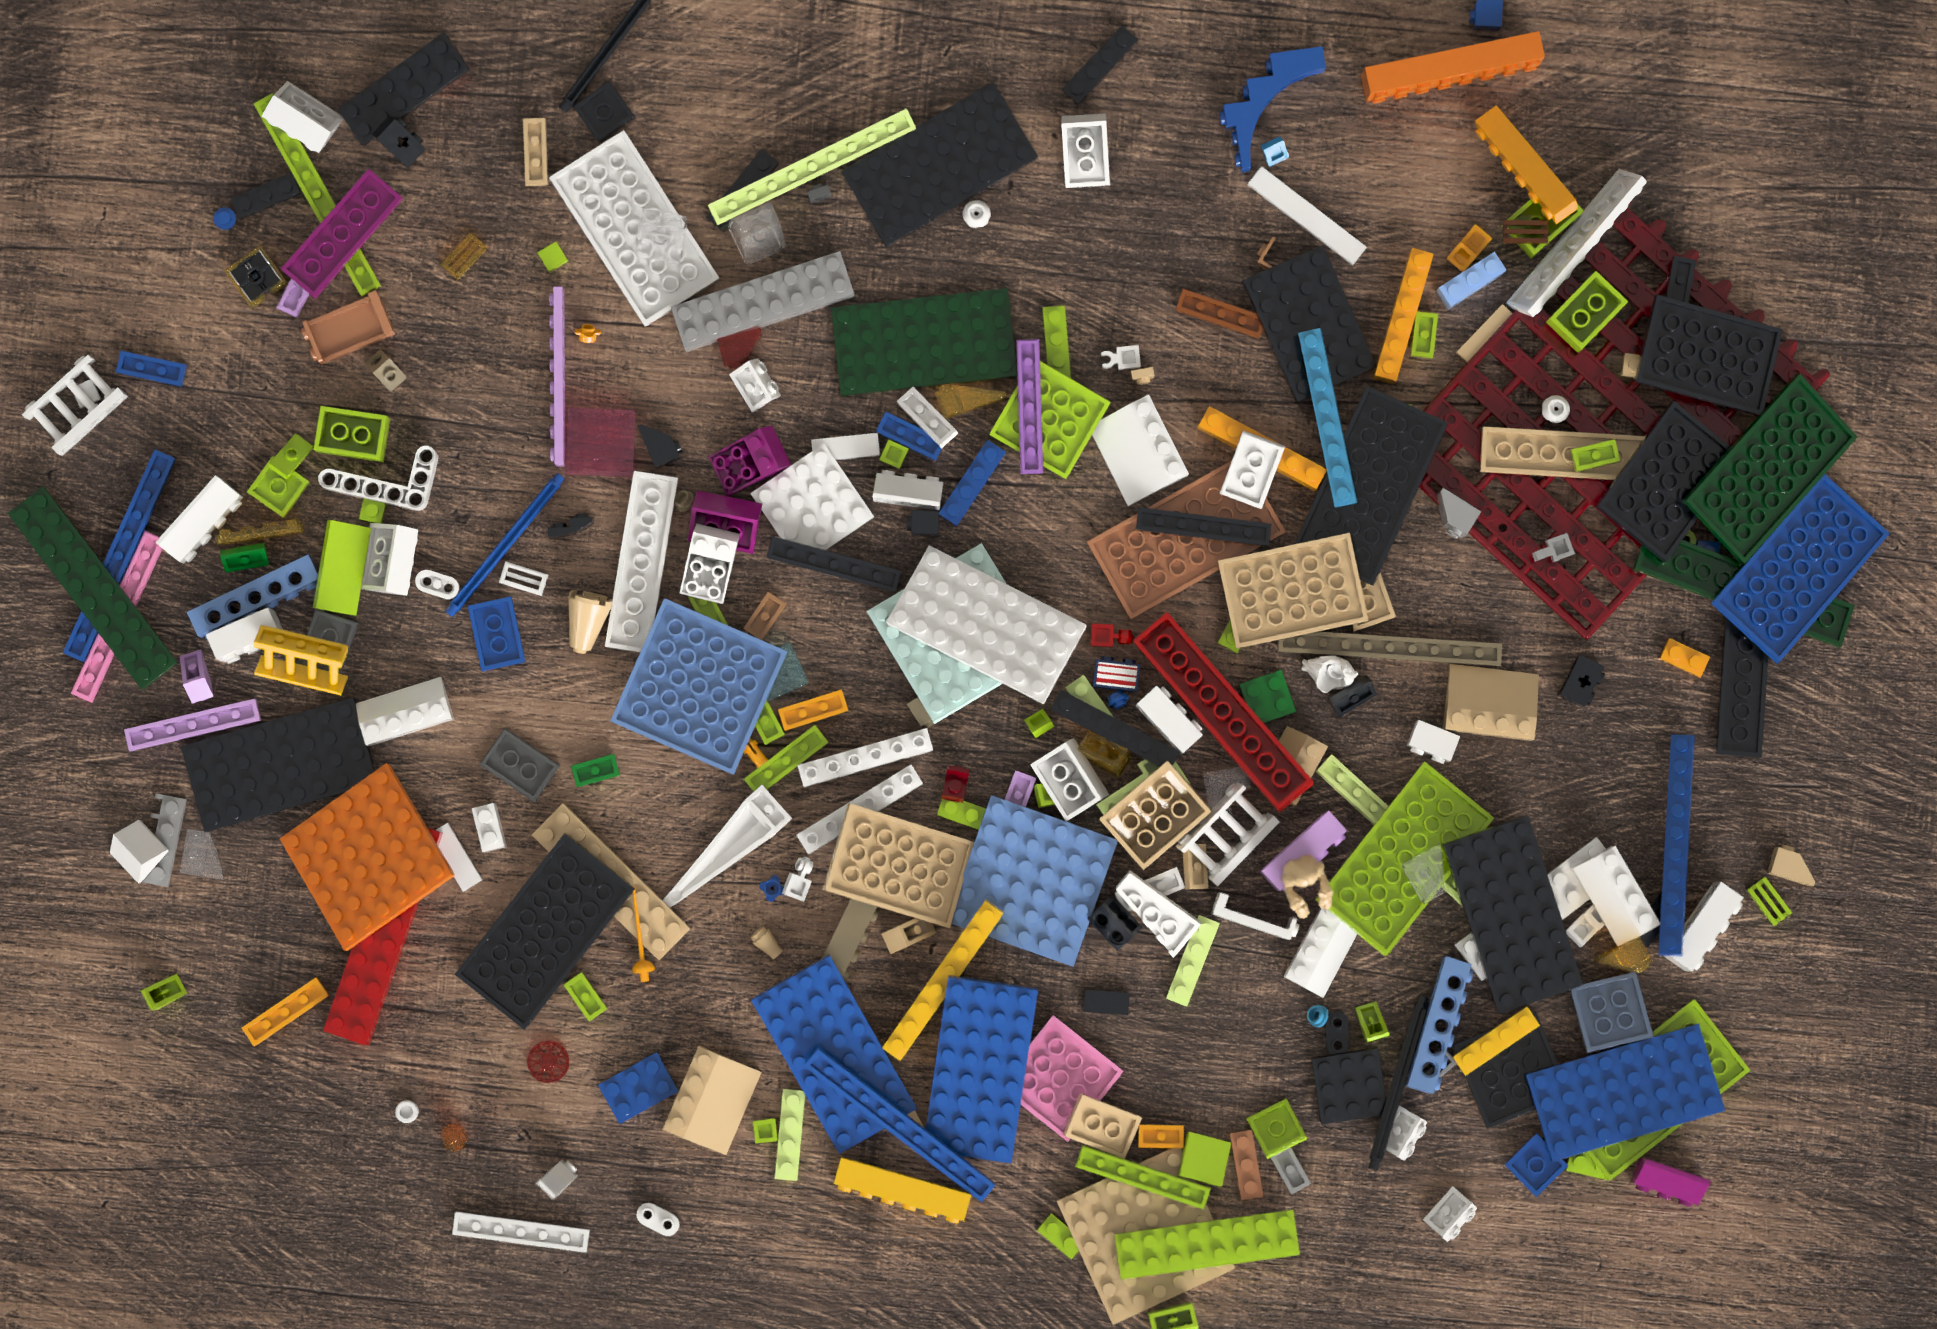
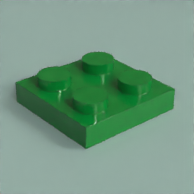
(1268, 696)

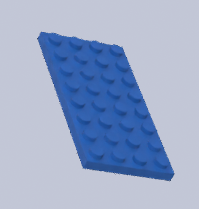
(1800, 569)
(820, 1011)
(981, 1067)
(1625, 1092)

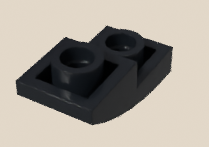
(577, 524)

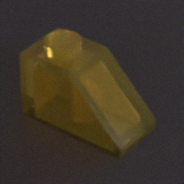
(1104, 753)

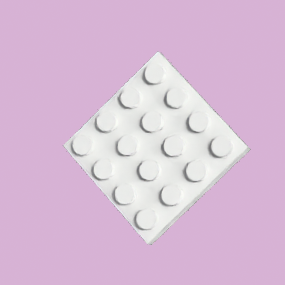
(813, 501)

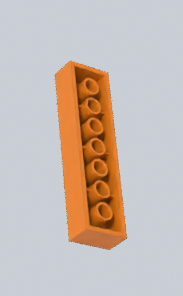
(1452, 67)

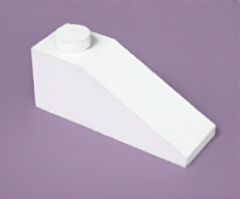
(558, 1178)

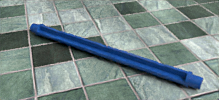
(504, 545)

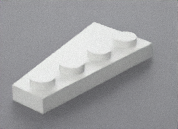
(1163, 916)

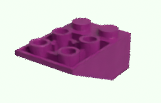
(749, 460)

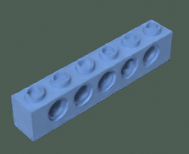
(201, 615)
(1416, 1078)

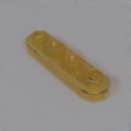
(269, 530)

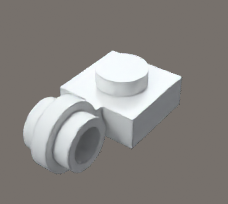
(796, 885)

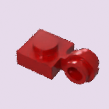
(1103, 636)

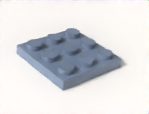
(1611, 1012)

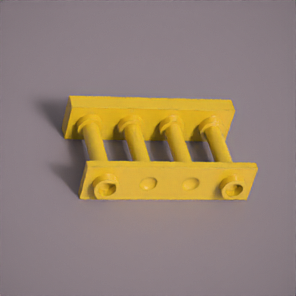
(302, 647)

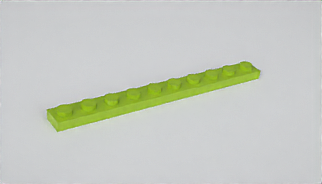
(317, 195)

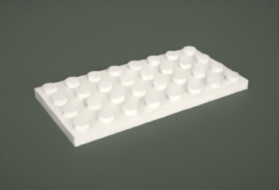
(607, 199)
(986, 624)

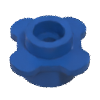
(765, 886)

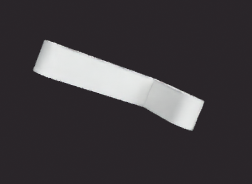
(385, 488)

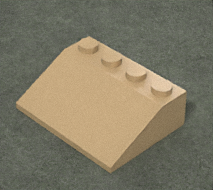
(1491, 702)
(1155, 814)
(712, 1100)

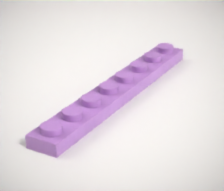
(557, 386)

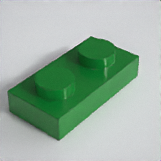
(244, 557)
(595, 770)

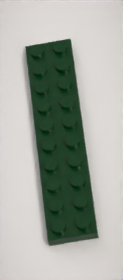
(1709, 572)
(93, 588)

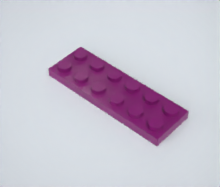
(341, 233)

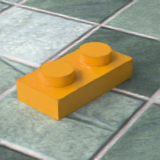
(1684, 657)
(1161, 1136)

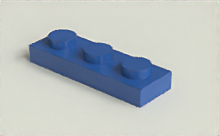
(151, 368)
(908, 436)

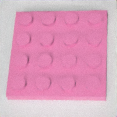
(1059, 1070)

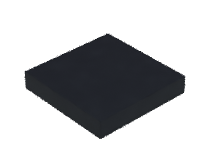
(604, 112)

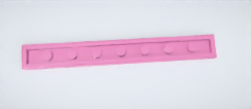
(133, 585)

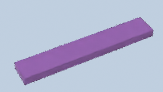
(1030, 406)

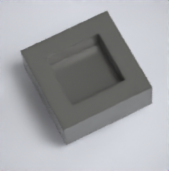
(818, 193)

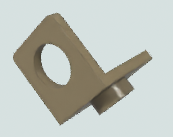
(386, 370)

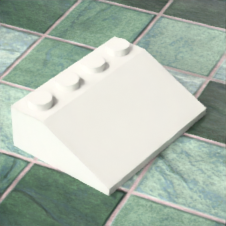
(1139, 451)

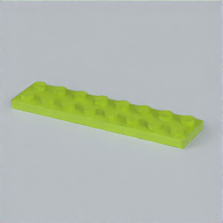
(1207, 1244)

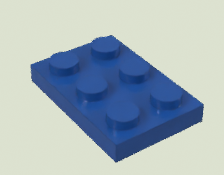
(496, 634)
(638, 1088)

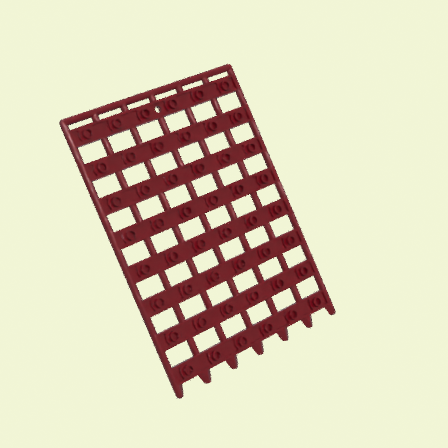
(1647, 241)

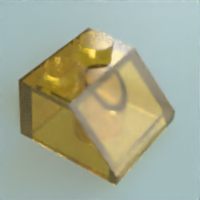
(1628, 957)

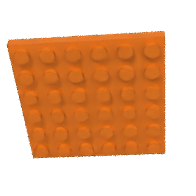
(367, 857)

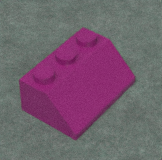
(729, 515)
(1669, 1182)

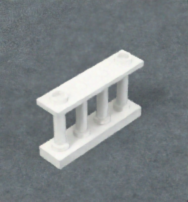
(96, 412)
(1248, 839)

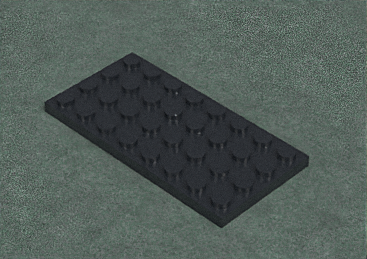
(939, 164)
(1388, 458)
(277, 764)
(1512, 914)
(545, 931)

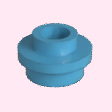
(1317, 1015)

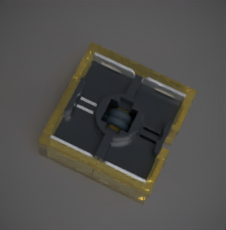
(251, 269)

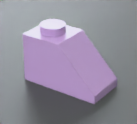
(196, 676)

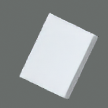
(137, 850)

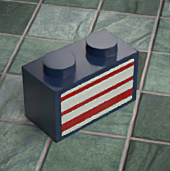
(1116, 675)

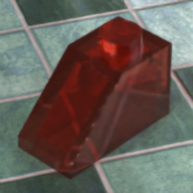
(738, 347)

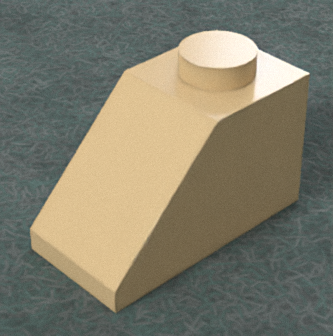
(1790, 866)
(907, 934)

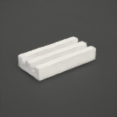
(541, 584)

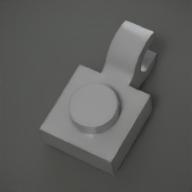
(1557, 549)

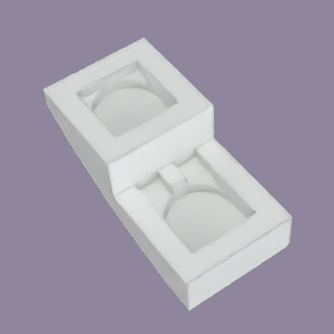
(1585, 926)

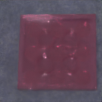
(600, 442)

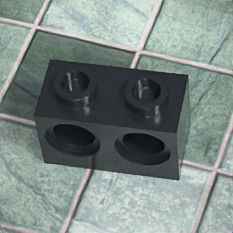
(1115, 922)

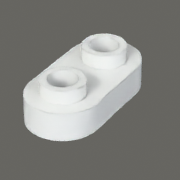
(437, 585)
(658, 1218)

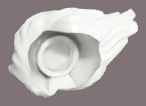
(1330, 672)

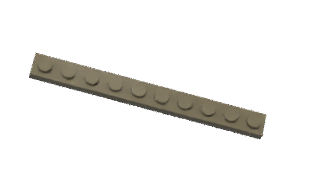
(1394, 648)

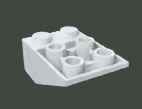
(709, 563)

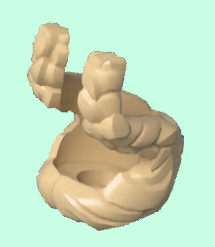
(1302, 873)

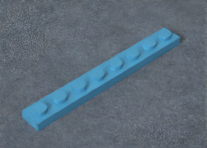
(1327, 417)

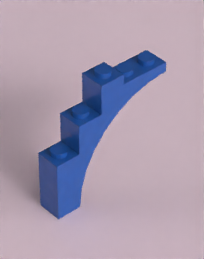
(1284, 70)

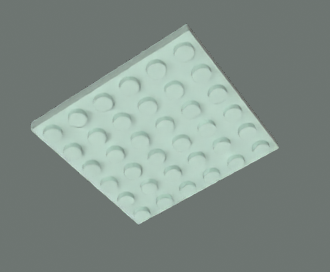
(935, 677)

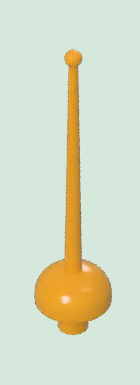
(642, 966)

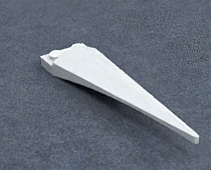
(746, 830)

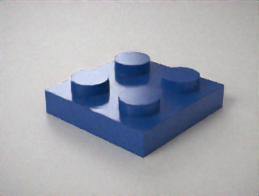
(1534, 1166)

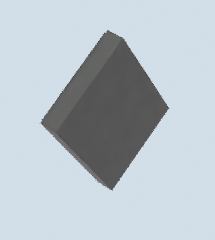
(333, 629)
(519, 765)

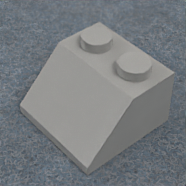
(1456, 514)

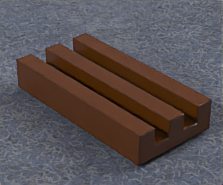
(1544, 231)

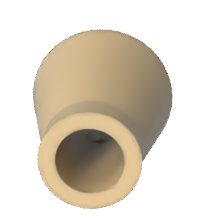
(766, 942)

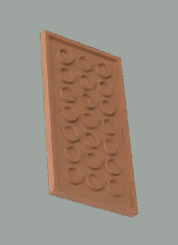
(1155, 566)

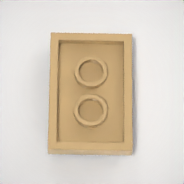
(1102, 1125)

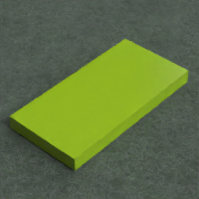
(341, 567)

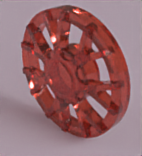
(548, 1061)

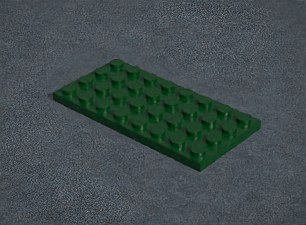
(924, 342)
(1770, 468)

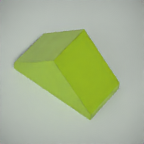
(164, 992)
(1371, 1022)

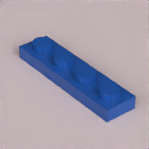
(972, 483)

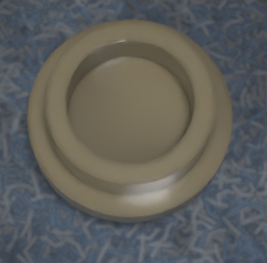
(684, 500)

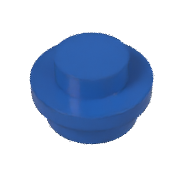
(224, 218)
(1117, 700)

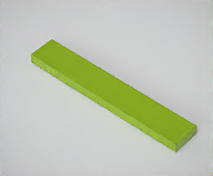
(1143, 1177)

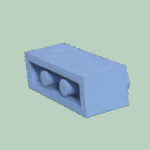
(1471, 280)

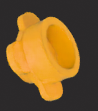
(587, 333)

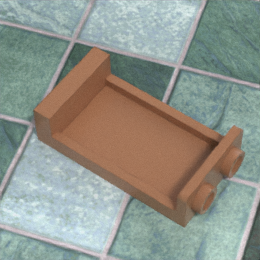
(348, 329)

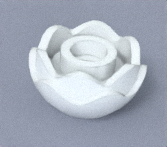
(979, 220)
(1549, 412)

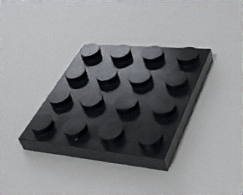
(1501, 1082)

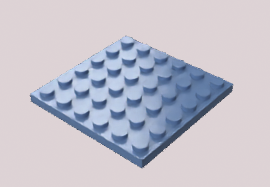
(698, 686)
(1039, 875)

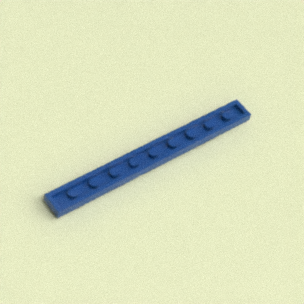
(125, 543)
(1676, 845)
(899, 1124)

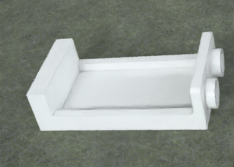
(1220, 911)

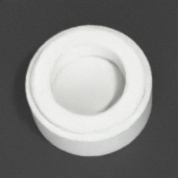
(406, 1111)

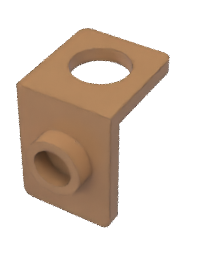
(1262, 252)

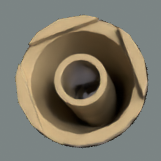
(586, 619)

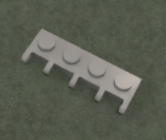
(168, 833)

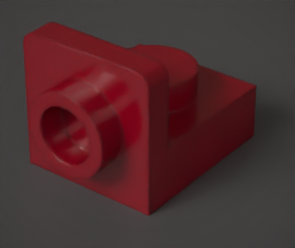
(955, 783)

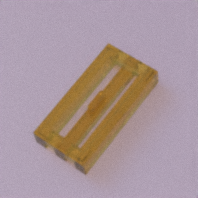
(469, 263)

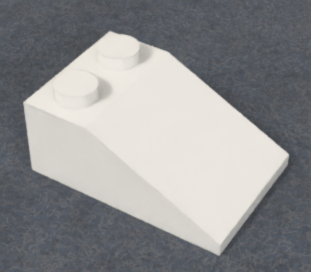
(1085, 150)

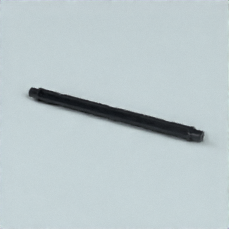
(603, 54)
(1398, 1083)

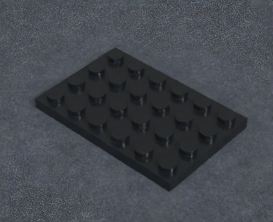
(1301, 298)
(1708, 355)
(1657, 478)

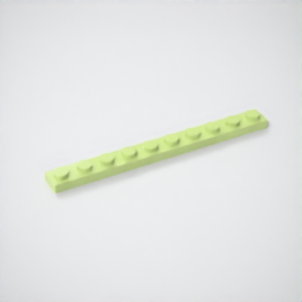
(811, 167)
(1363, 800)

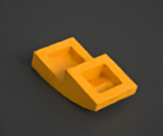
(1469, 248)

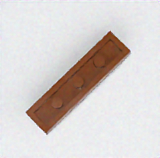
(1219, 313)

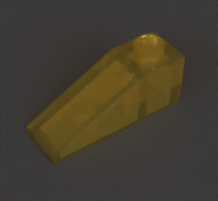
(962, 399)

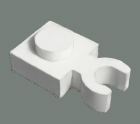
(1126, 358)

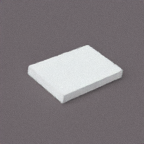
(1252, 469)

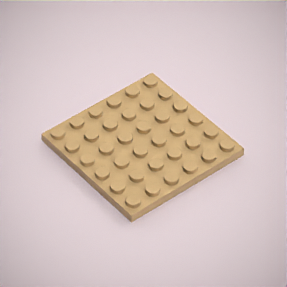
(1115, 1208)

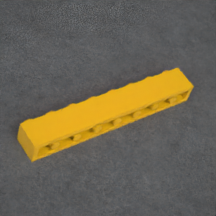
(935, 989)

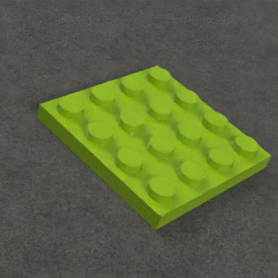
(1068, 419)

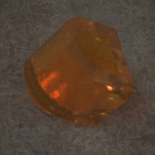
(454, 1137)

